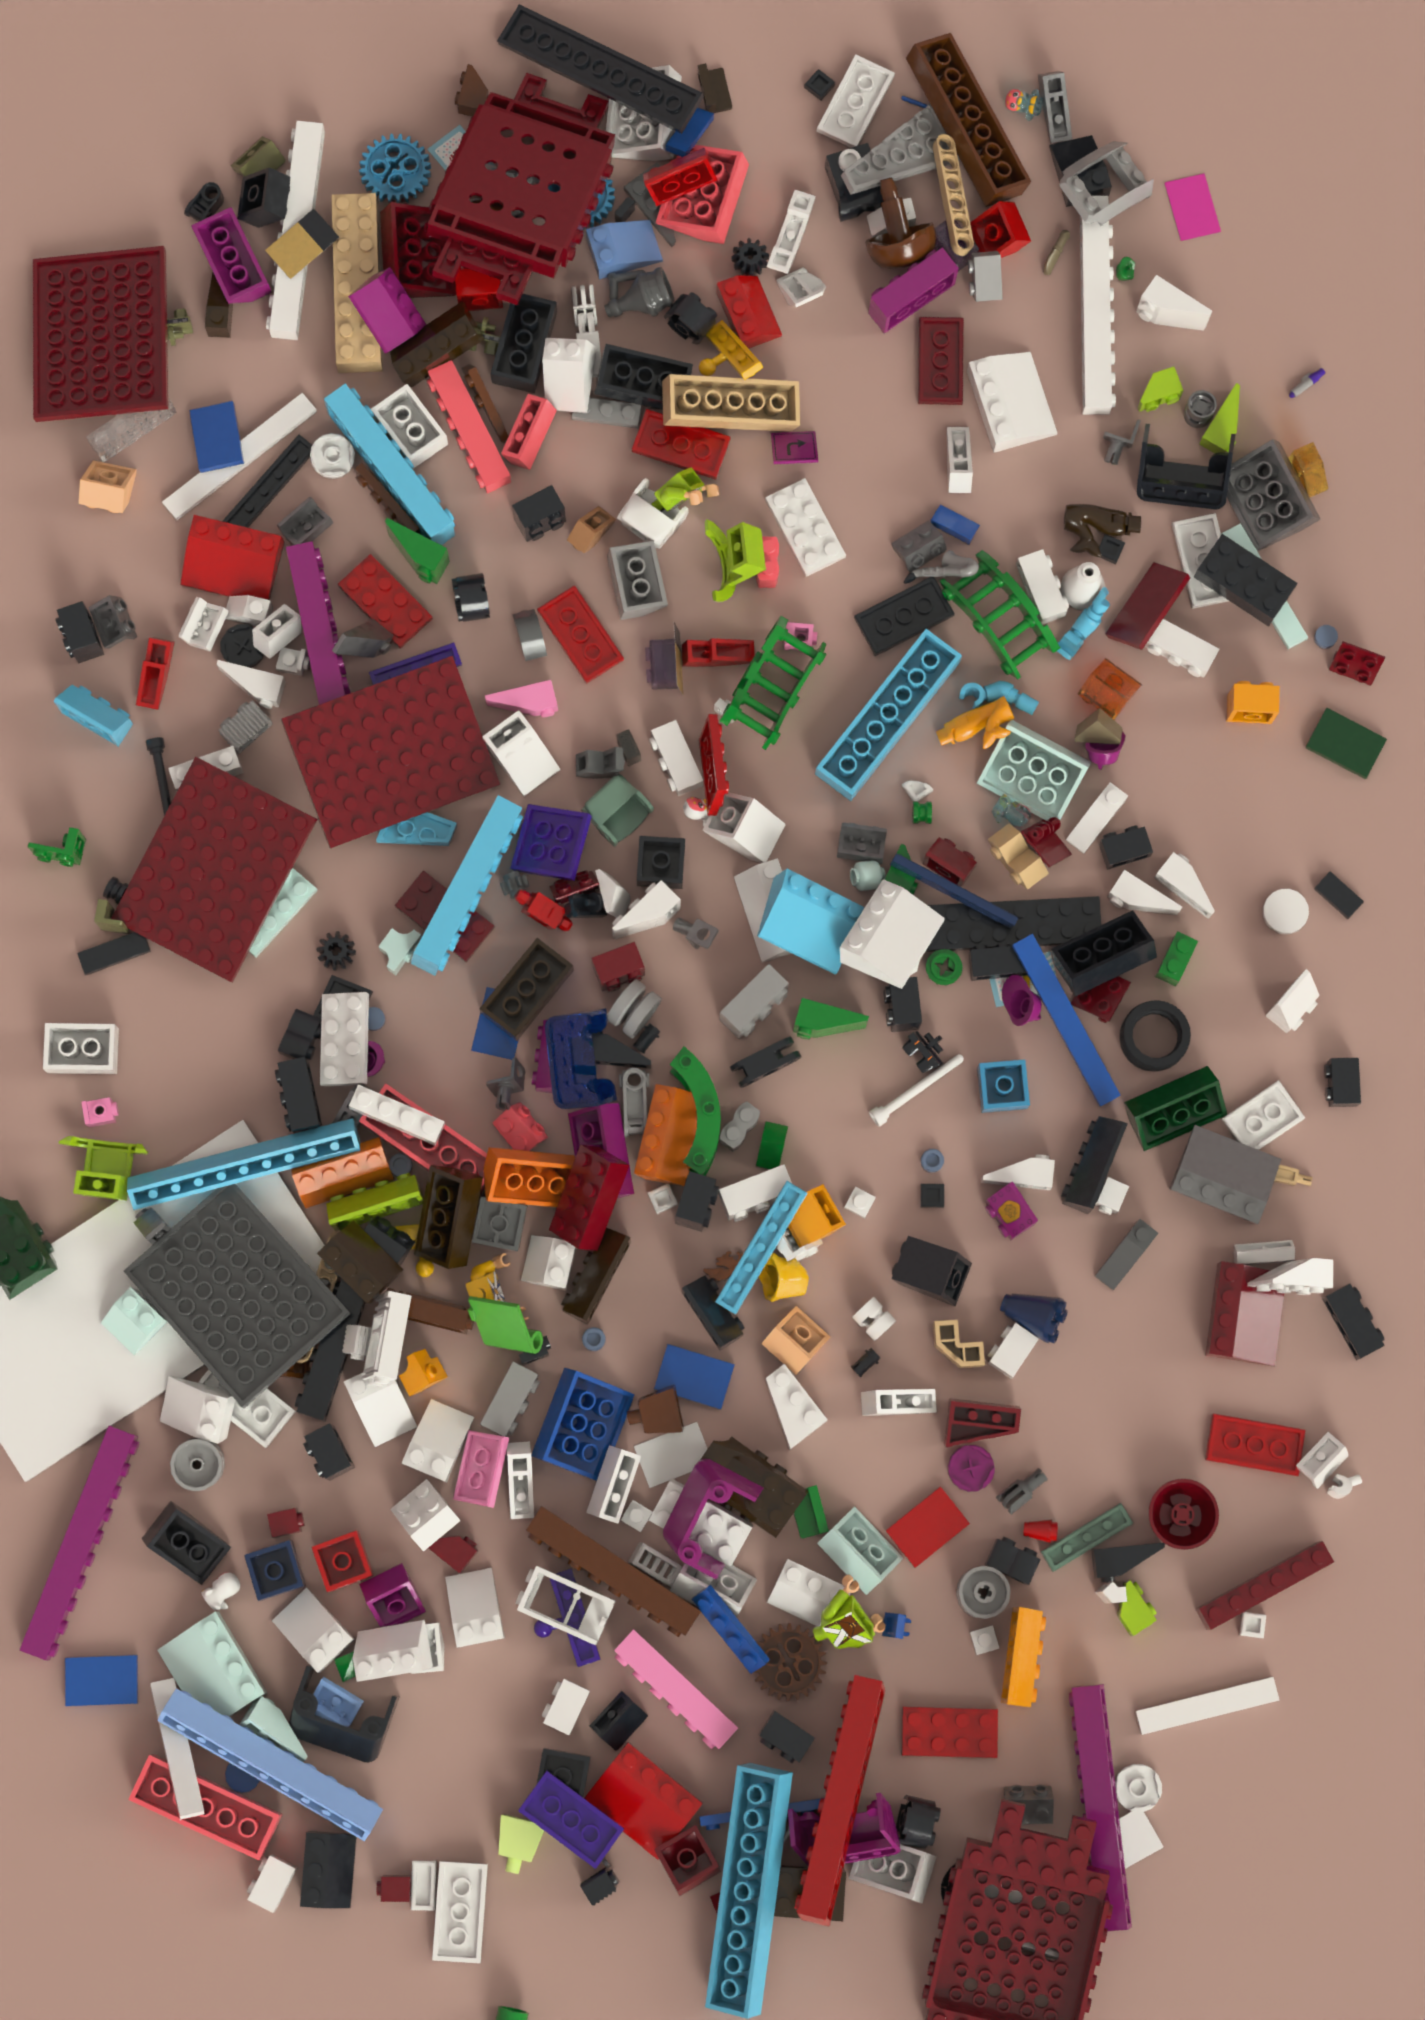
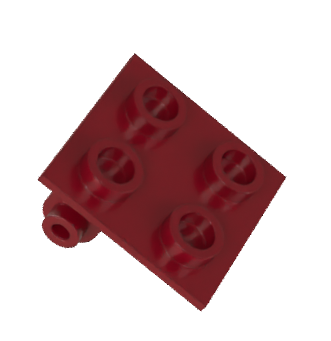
(1356, 663)
(1046, 842)
(584, 881)
(1102, 999)

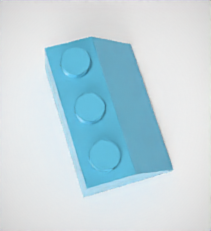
(94, 713)

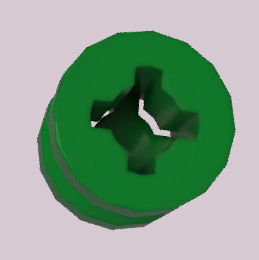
(922, 812)

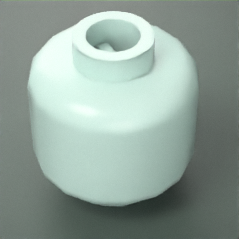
(867, 875)

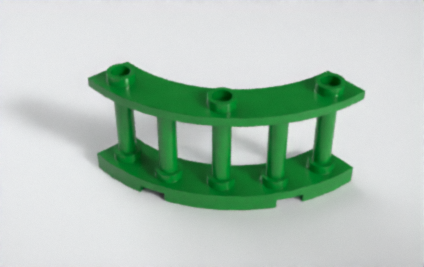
(1016, 598)
(753, 676)
(695, 1079)

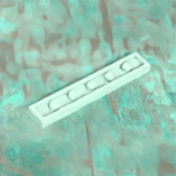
(1285, 622)

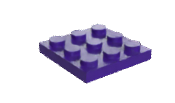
(551, 842)

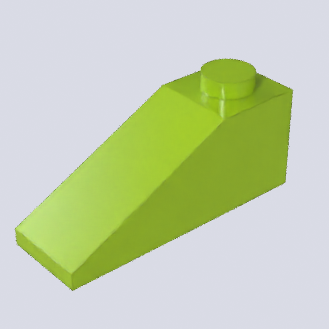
(1223, 425)

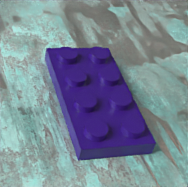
(571, 1819)

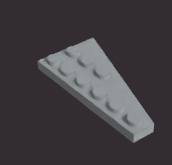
(899, 155)

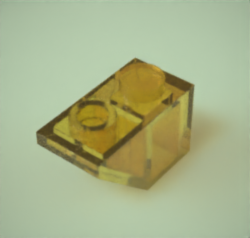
(1309, 469)

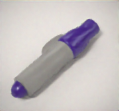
(1306, 382)

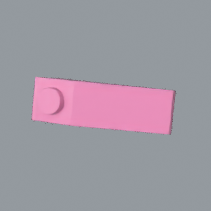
(530, 699)

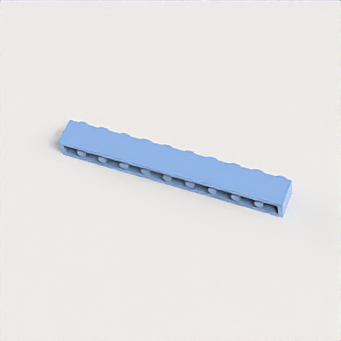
(270, 1764)

